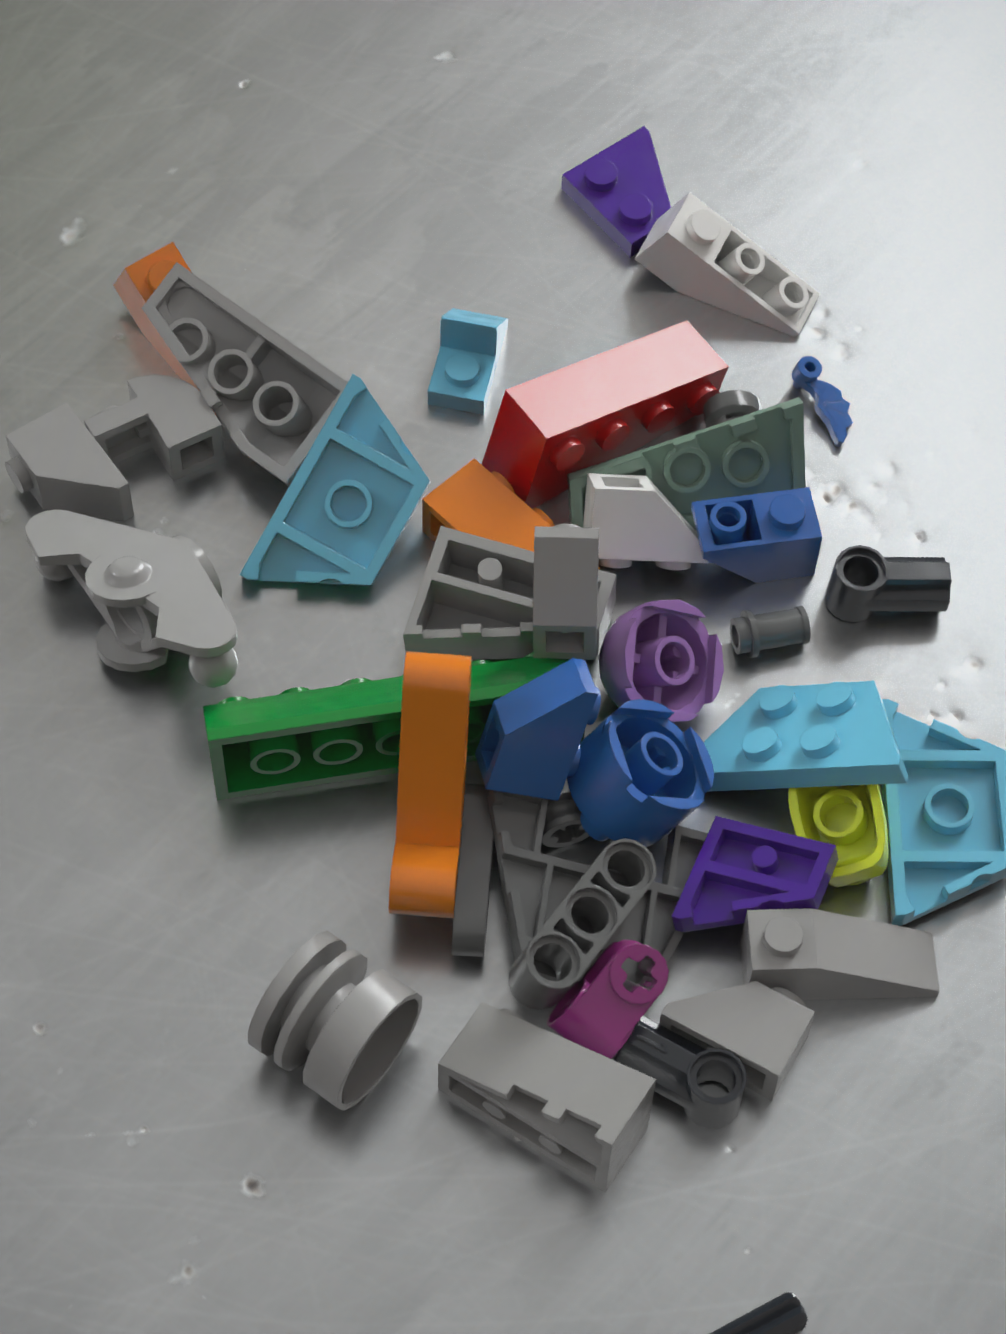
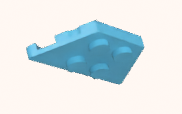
(343, 502)
(807, 739)
(945, 819)

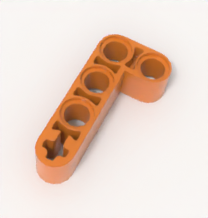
(430, 784)

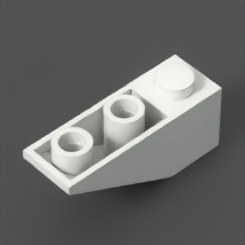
(722, 267)

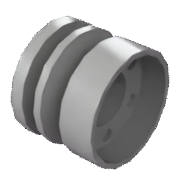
(334, 1020)

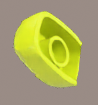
(847, 818)

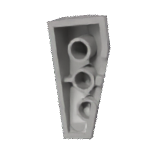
(251, 376)

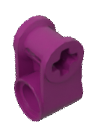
(606, 1007)

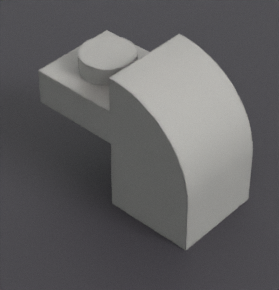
(161, 416)

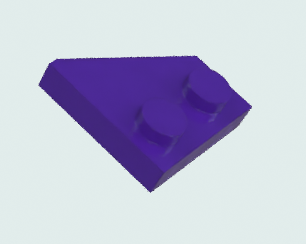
(621, 190)
(752, 870)

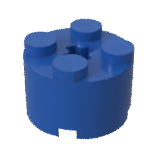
(639, 774)

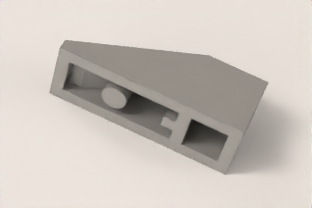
(836, 956)

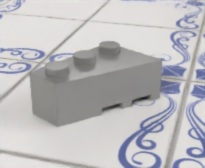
(481, 600)
(549, 1092)

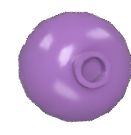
(662, 657)

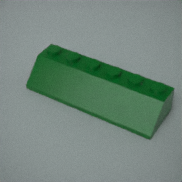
(335, 730)

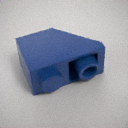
(760, 534)
(537, 732)

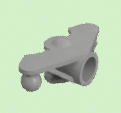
(147, 588)

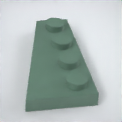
(722, 461)

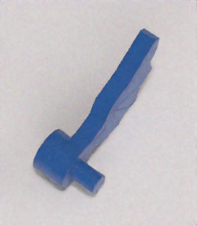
(828, 398)

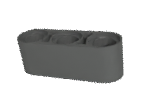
(563, 943)

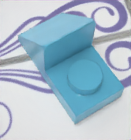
(466, 360)

